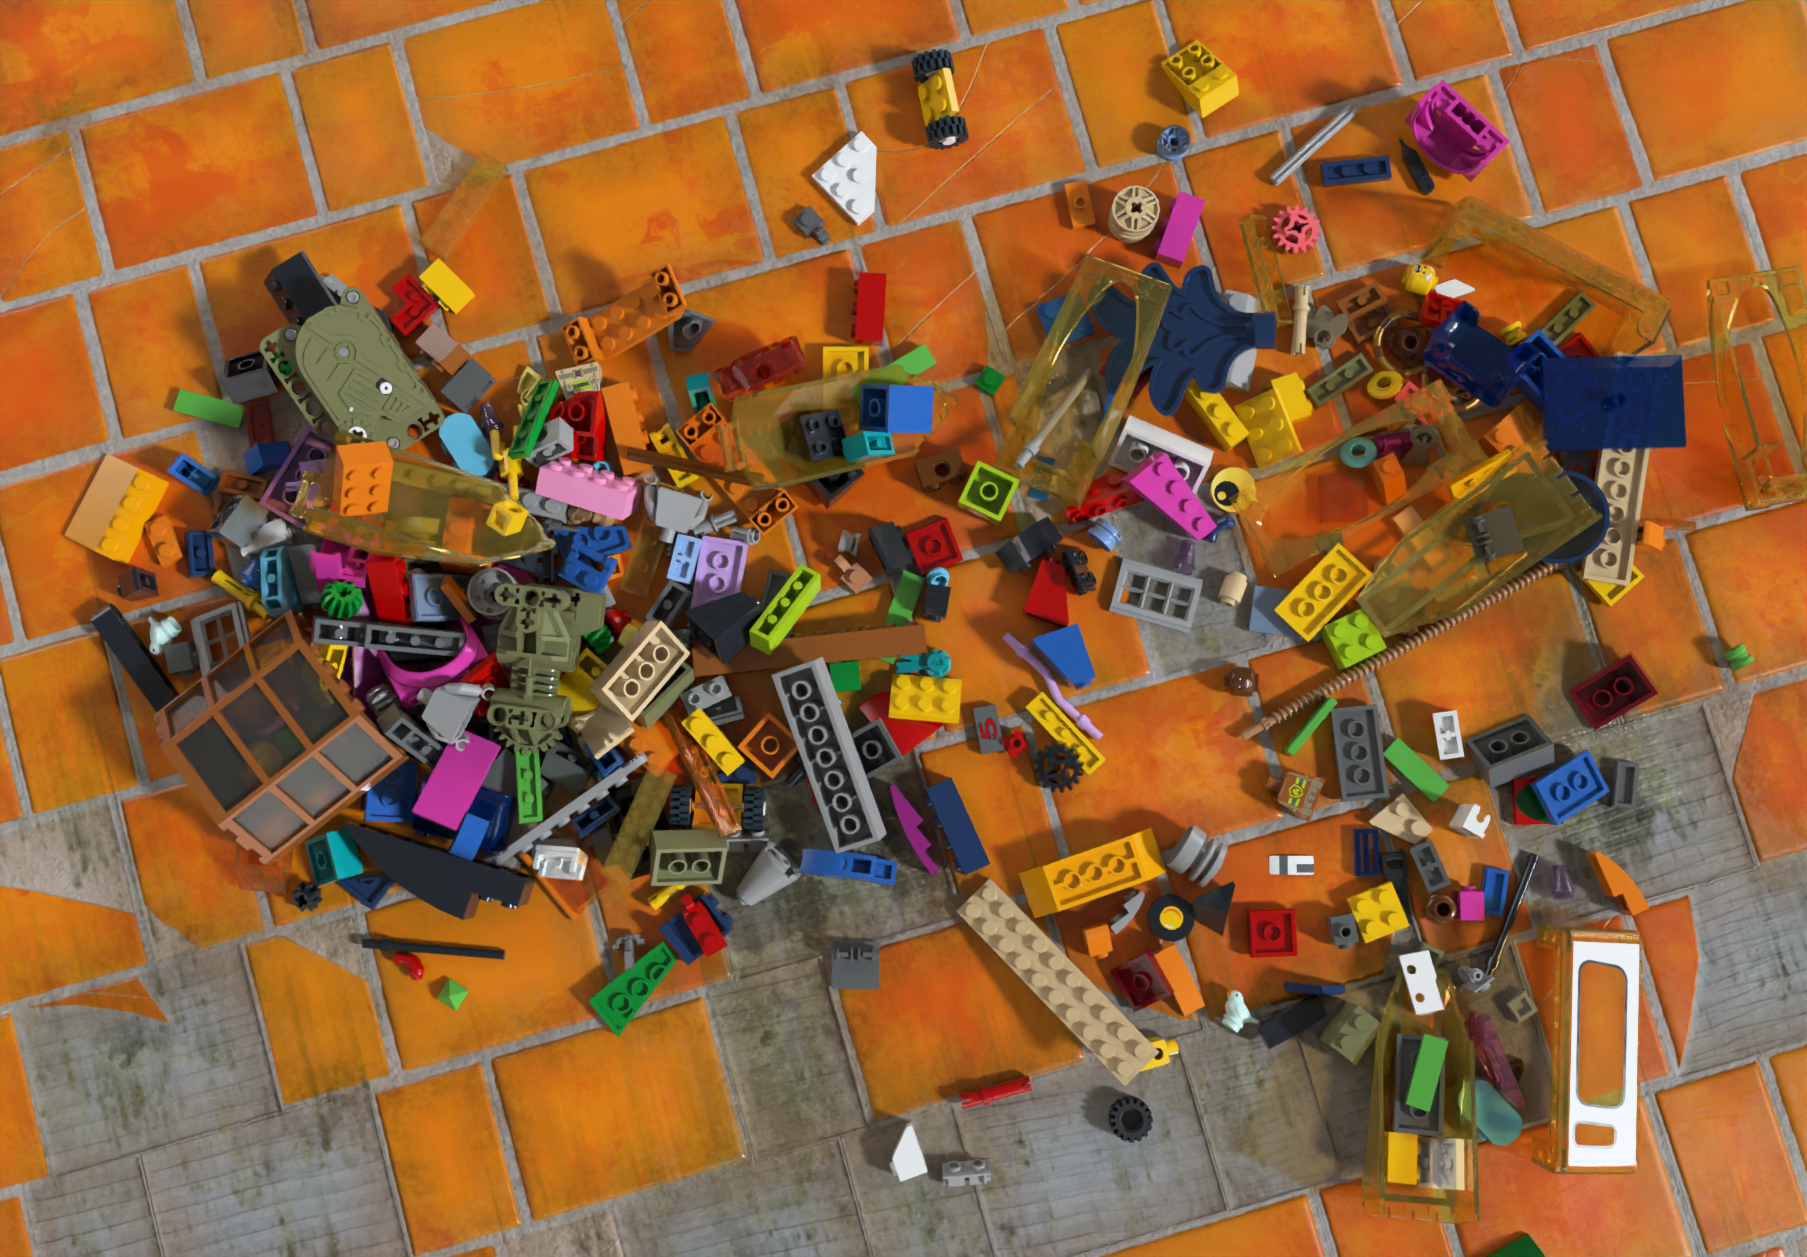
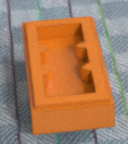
(1079, 204)
(459, 599)

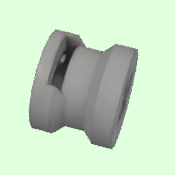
(847, 541)

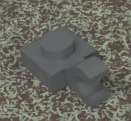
(811, 224)

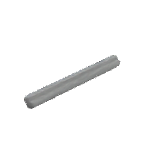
(1312, 145)

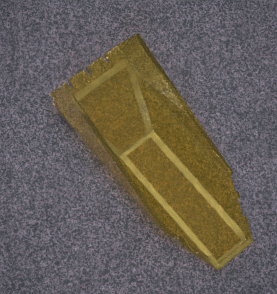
(1434, 565)
(1459, 1109)

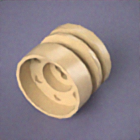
(1135, 226)

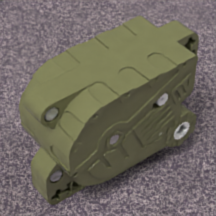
(353, 374)

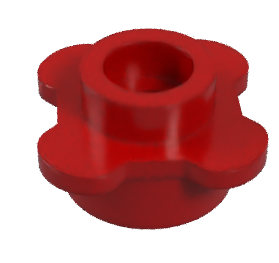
(1013, 750)

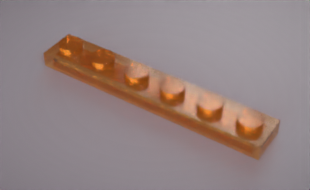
(703, 776)

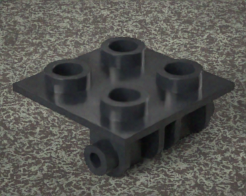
(823, 434)
(1077, 560)

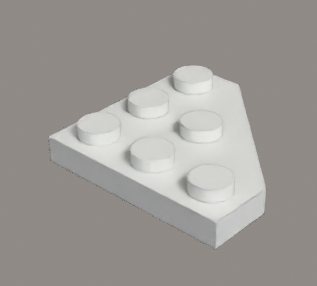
(851, 178)

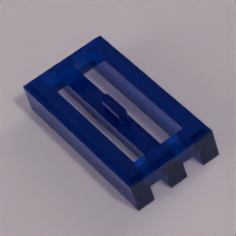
(1357, 852)

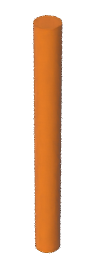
(549, 886)

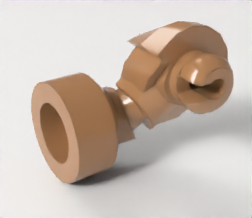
(579, 514)

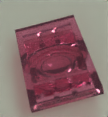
(1493, 1059)

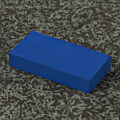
(1494, 886)

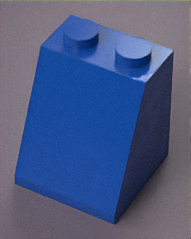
(896, 408)
(1066, 655)

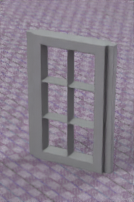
(1152, 616)
(200, 635)

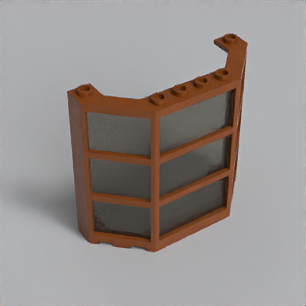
(275, 741)

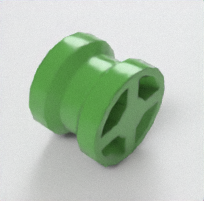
(1738, 657)

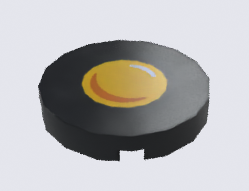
(1170, 917)

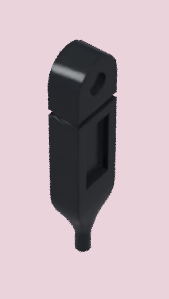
(1417, 169)

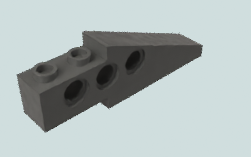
(386, 636)

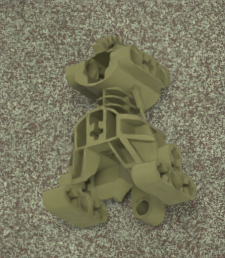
(539, 643)

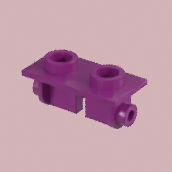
(1393, 442)

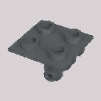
(1493, 534)
(855, 965)

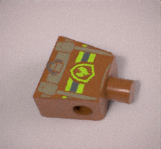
(1295, 792)

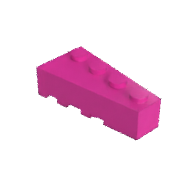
(1170, 495)

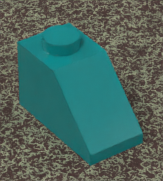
(700, 391)
(867, 446)

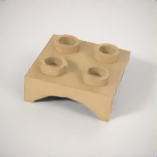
(602, 729)

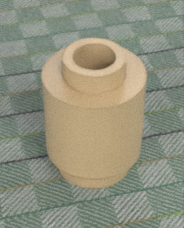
(1232, 589)

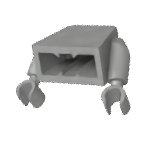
(673, 509)
(451, 709)

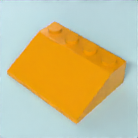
(116, 509)

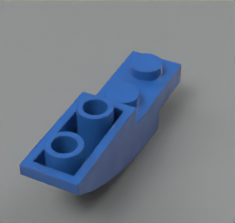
(848, 866)

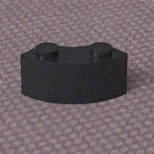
(1029, 545)

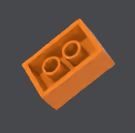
(362, 478)

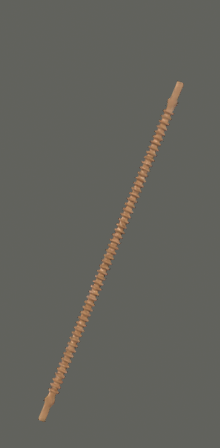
(1391, 653)

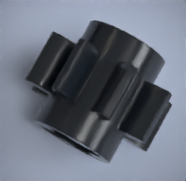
(306, 896)

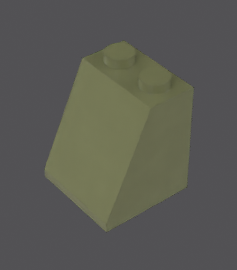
(1350, 1032)

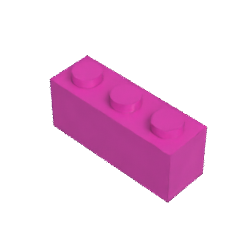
(1178, 229)

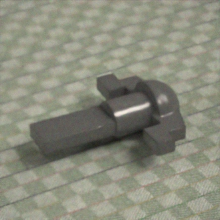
(557, 526)
(628, 940)

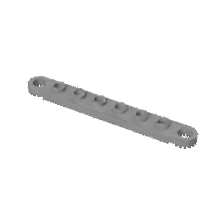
(578, 805)

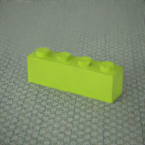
(785, 609)

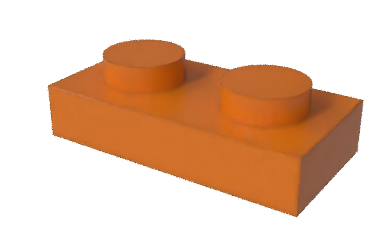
(165, 541)

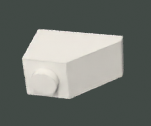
(907, 1156)

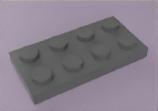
(1358, 753)
(1405, 1117)

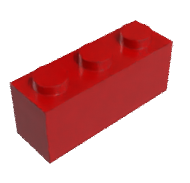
(869, 309)
(389, 588)

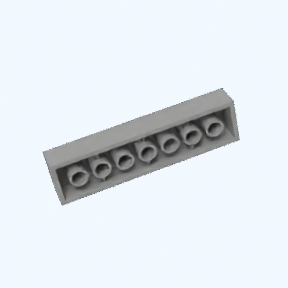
(829, 755)

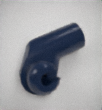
(1222, 522)
(798, 773)

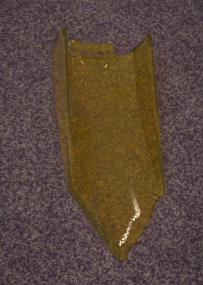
(772, 441)
(430, 513)

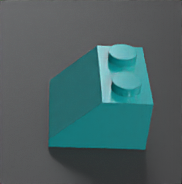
(333, 857)

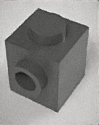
(182, 659)
(1342, 930)

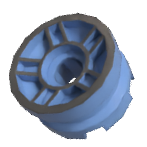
(1179, 136)
(1104, 535)

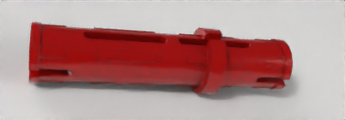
(995, 1092)

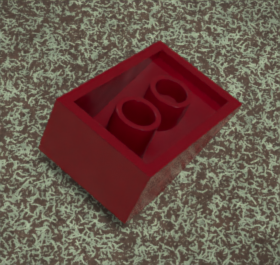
(1614, 690)

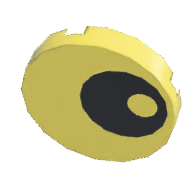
(1227, 484)

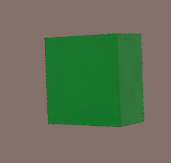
(845, 676)

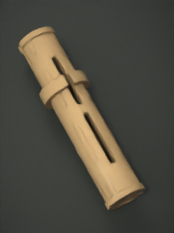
(1300, 312)

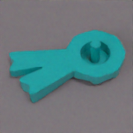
(935, 663)

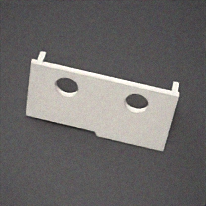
(1422, 982)

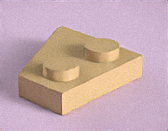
(1401, 820)

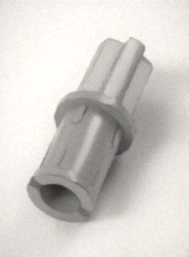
(714, 523)

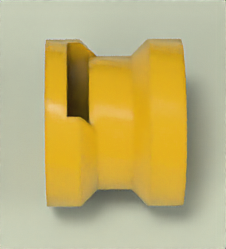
(1513, 331)

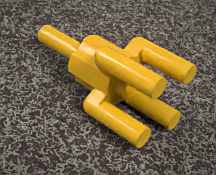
(509, 469)

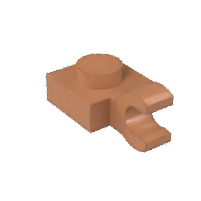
(855, 576)

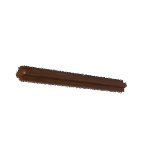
(686, 465)

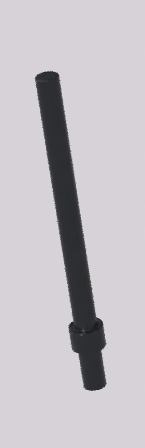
(388, 945)
(1493, 962)

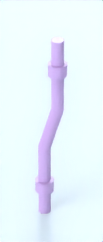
(1082, 721)

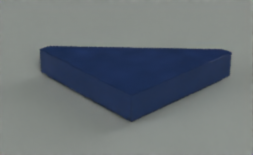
(369, 889)
(1314, 988)

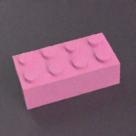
(589, 488)

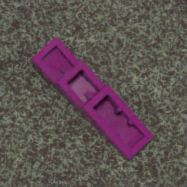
(910, 820)

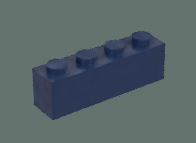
(957, 827)

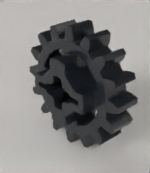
(1053, 759)

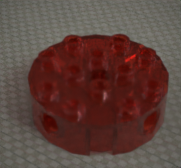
(761, 367)

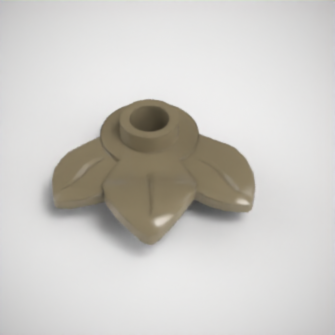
(1326, 324)

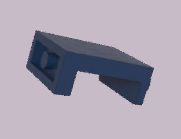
(681, 936)

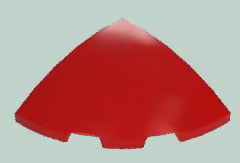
(587, 418)
(904, 732)

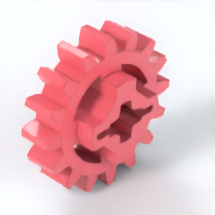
(1298, 221)

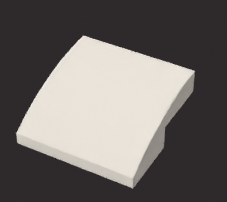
(1441, 1164)

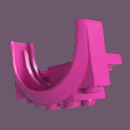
(1453, 135)
(339, 563)
(409, 684)

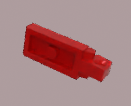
(703, 926)

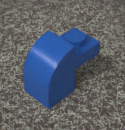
(469, 837)

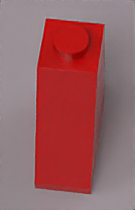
(1048, 594)

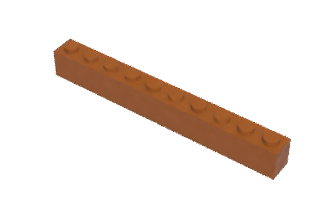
(835, 648)

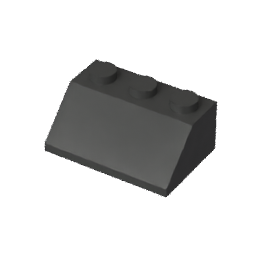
(1510, 751)

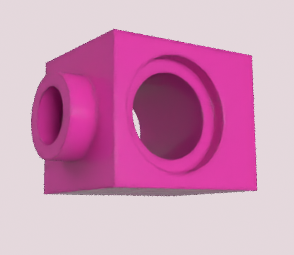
(1469, 903)

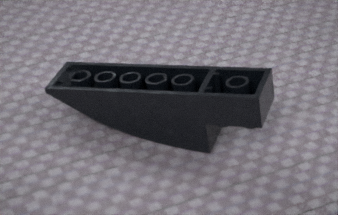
(439, 876)

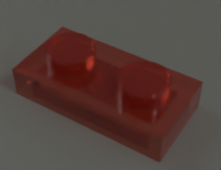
(259, 422)

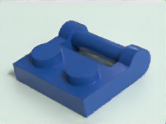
(583, 574)

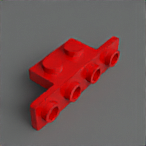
(1103, 496)

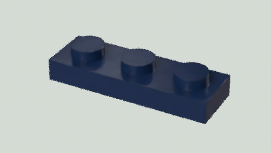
(1355, 171)

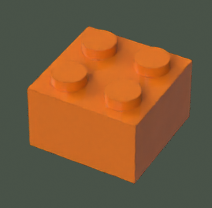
(770, 745)

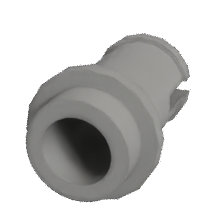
(748, 535)

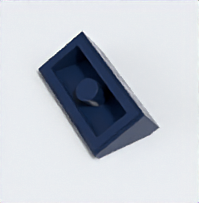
(199, 554)
(595, 816)

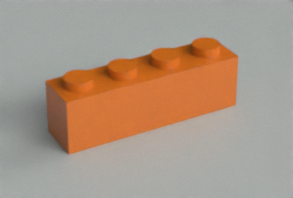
(626, 426)

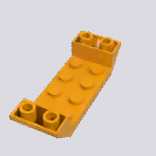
(1092, 873)

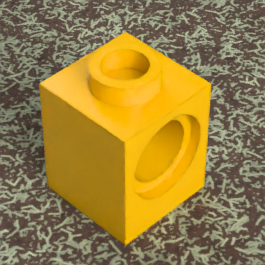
(507, 517)

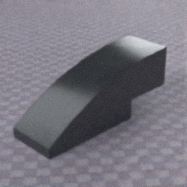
(1291, 1021)

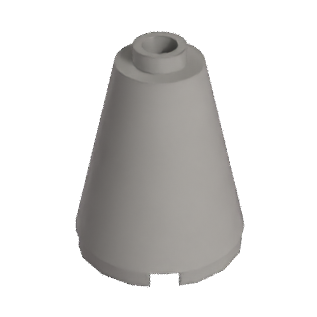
(767, 875)

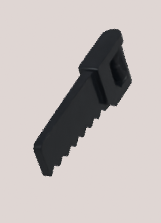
(1397, 876)

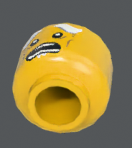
(1419, 279)

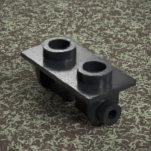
(546, 570)

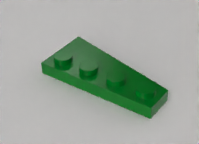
(630, 989)

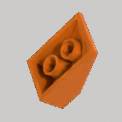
(1513, 429)

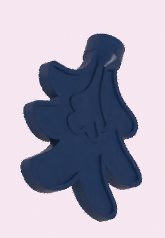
(1194, 338)

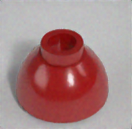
(616, 621)

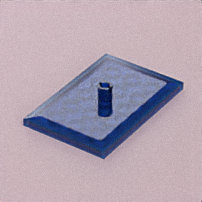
(1613, 403)

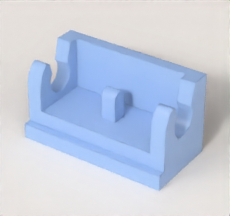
(684, 559)

